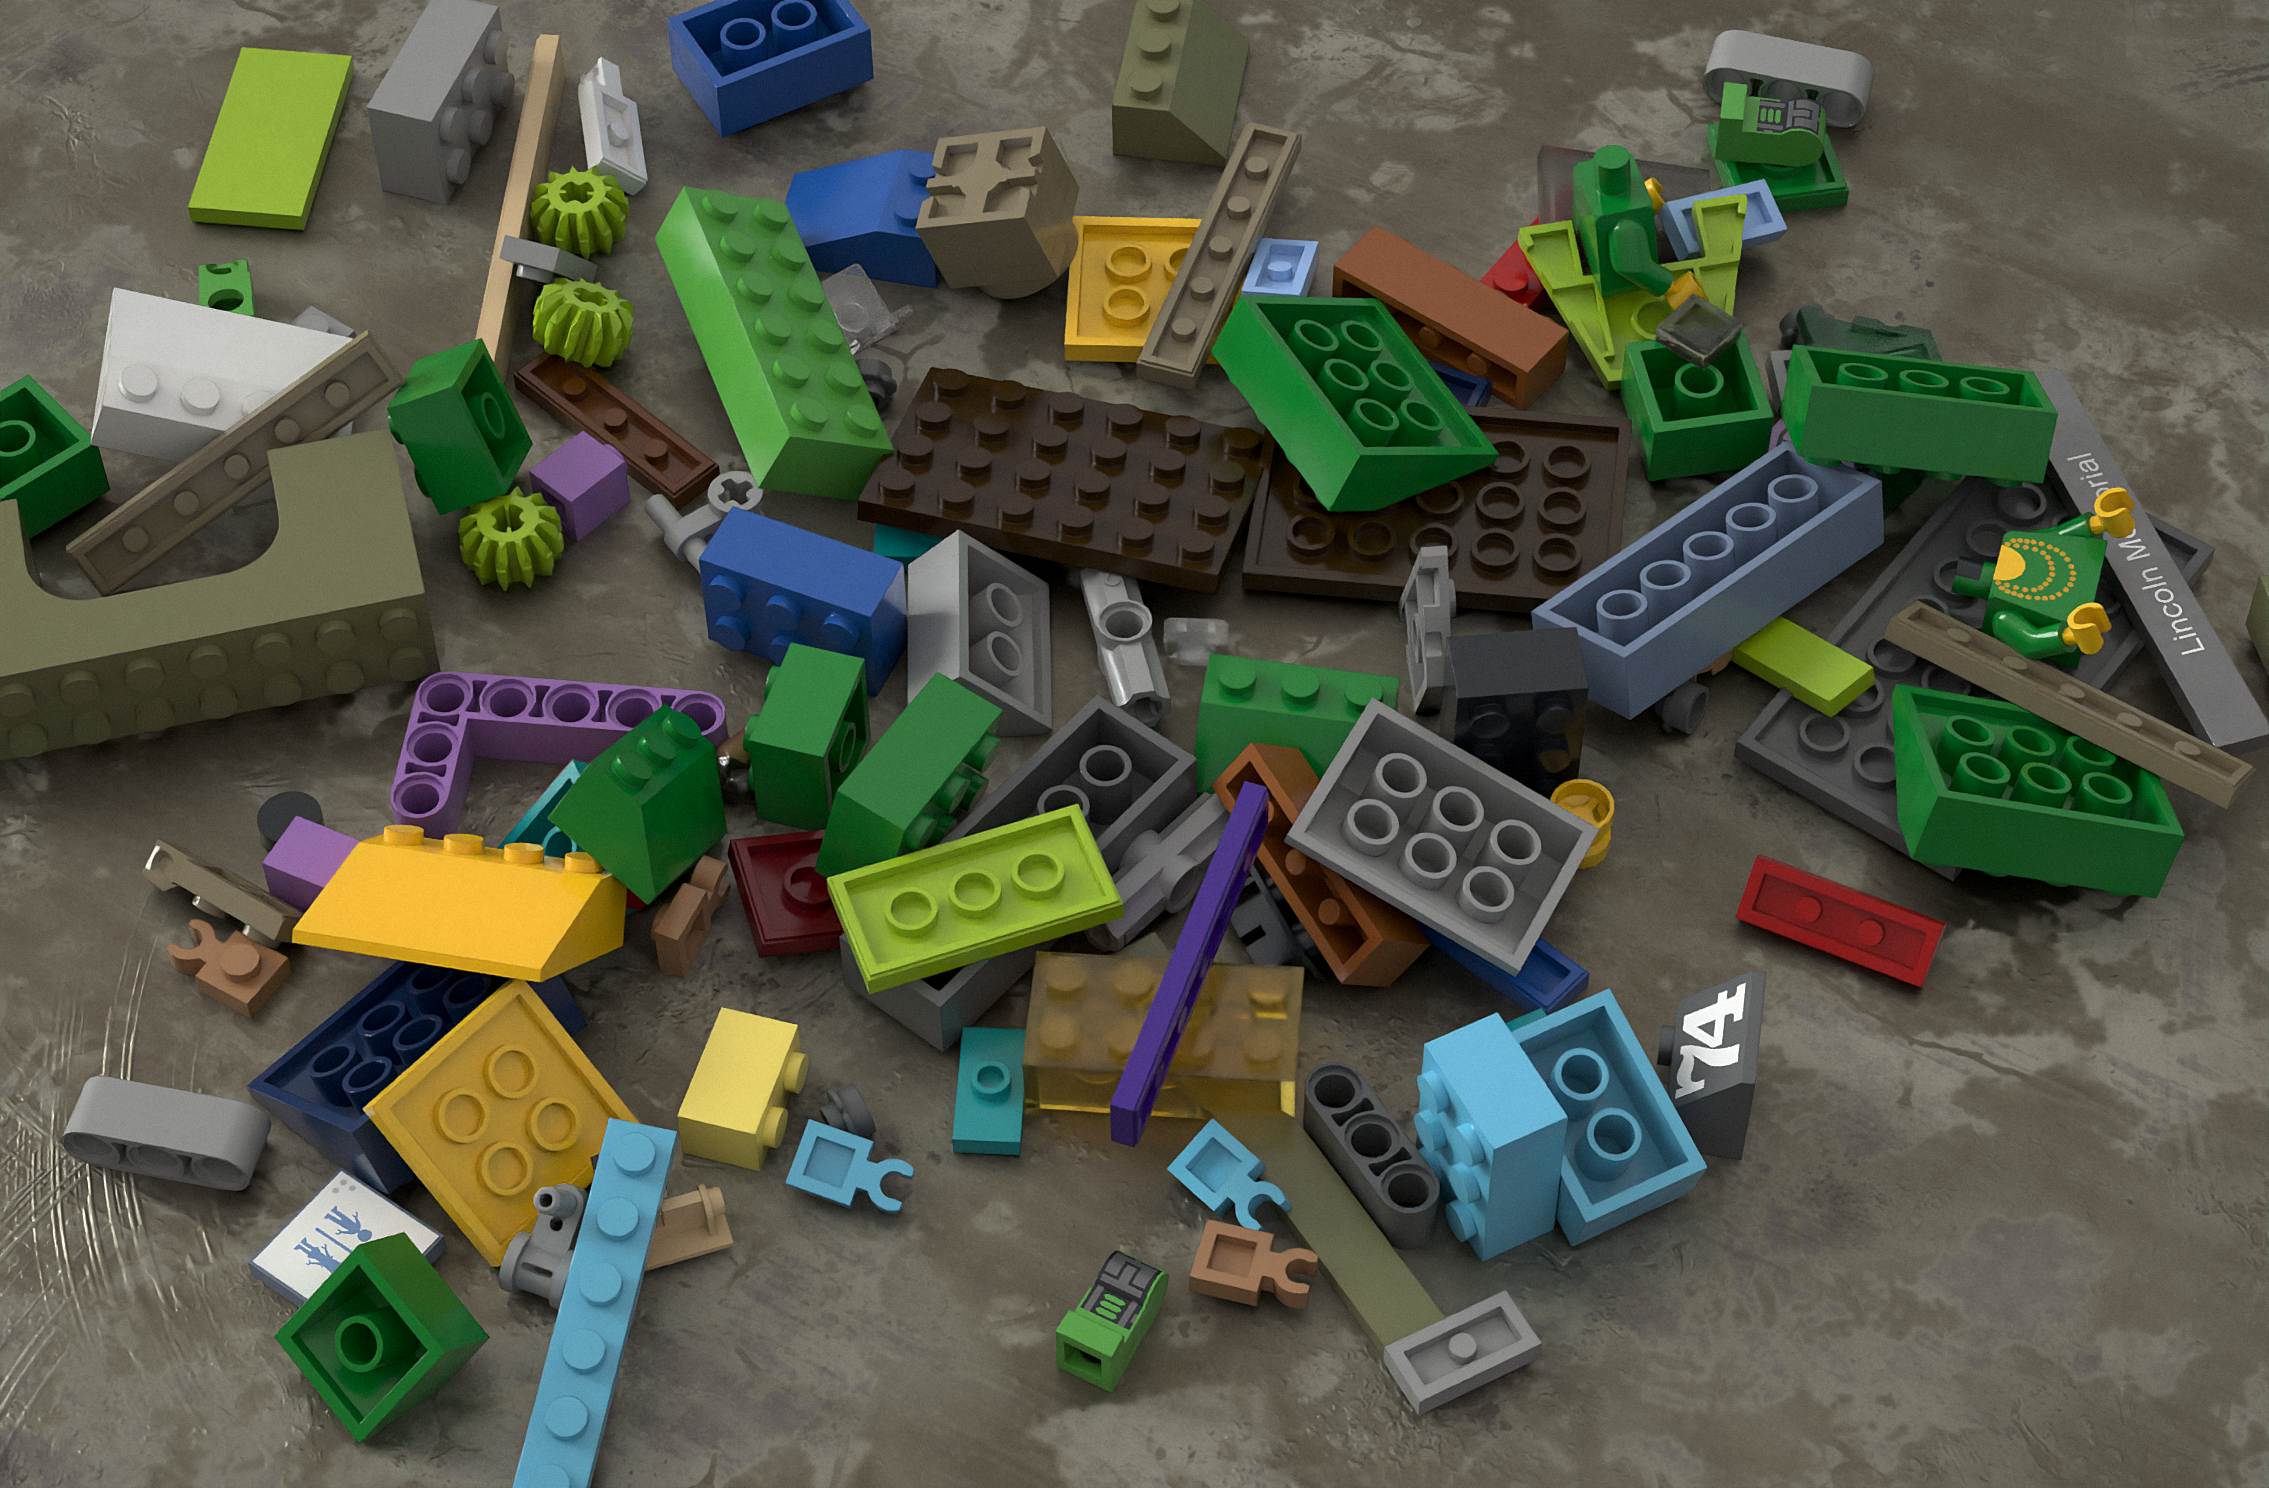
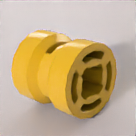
(1594, 805)

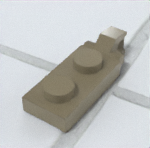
(222, 893)

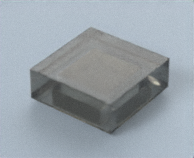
(1698, 331)

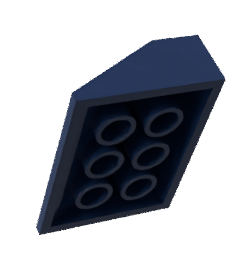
(368, 1045)

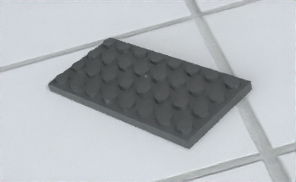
(1850, 758)

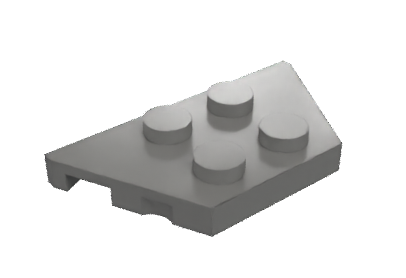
(1427, 609)

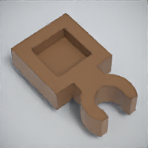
(686, 922)
(232, 972)
(1241, 1262)

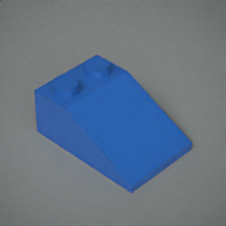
(866, 216)

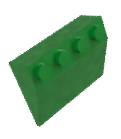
(1349, 399)
(2025, 797)

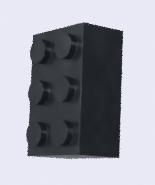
(1518, 703)

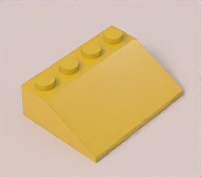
(468, 905)

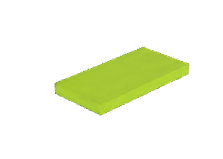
(271, 139)
(974, 898)

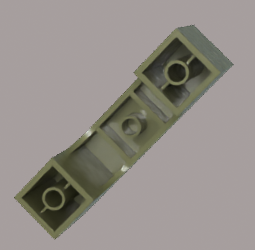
(311, 618)

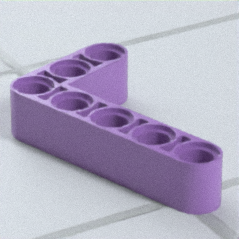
(518, 720)

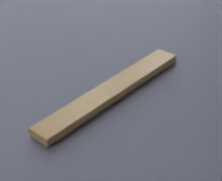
(527, 169)

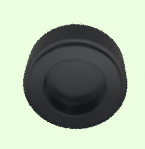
(281, 810)

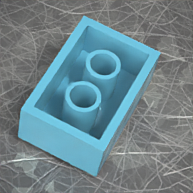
(1622, 1131)
(1490, 1136)

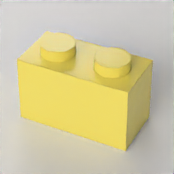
(742, 1089)

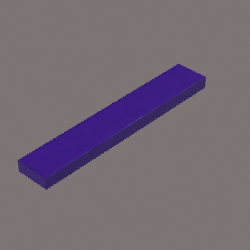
(1189, 966)

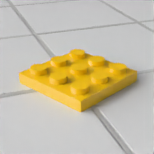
(1122, 282)
(499, 1116)

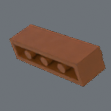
(1456, 316)
(1354, 930)

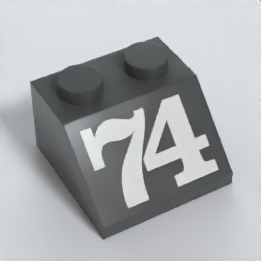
(1715, 1062)

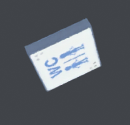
(328, 1230)

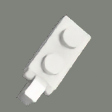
(611, 127)

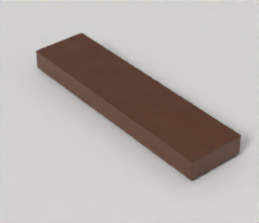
(592, 404)

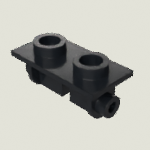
(1264, 909)

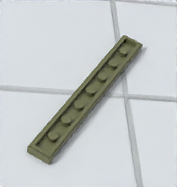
(1327, 1216)

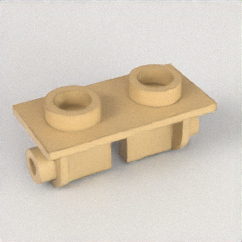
(690, 1227)

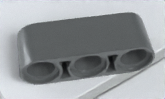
(1368, 1127)

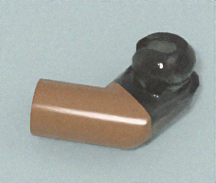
(734, 770)

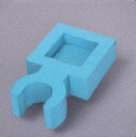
(837, 1166)
(1225, 1174)

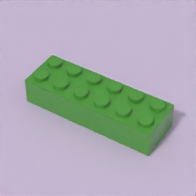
(772, 344)

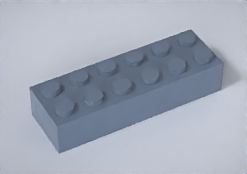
(1715, 575)

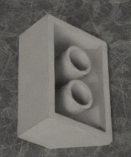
(982, 628)

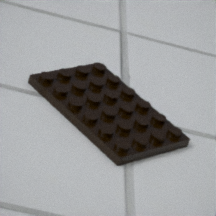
(1068, 479)
(1509, 529)

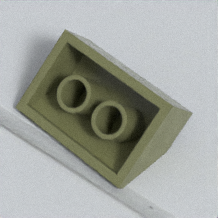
(1178, 83)

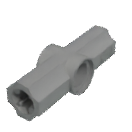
(1125, 645)
(1163, 871)

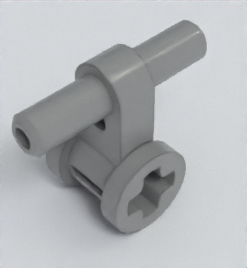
(691, 534)
(546, 1245)

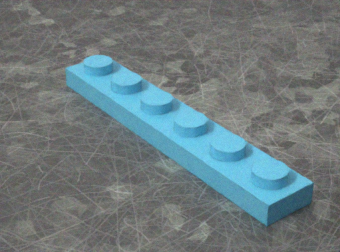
(597, 1307)

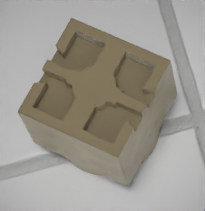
(1000, 212)

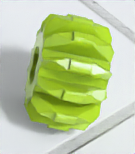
(580, 212)
(583, 322)
(511, 539)

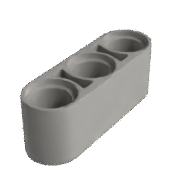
(1791, 70)
(166, 1133)

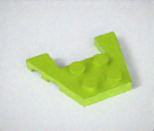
(1609, 323)

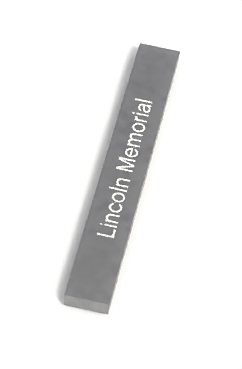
(2153, 587)

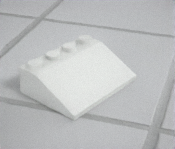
(191, 372)

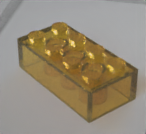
(1232, 1058)

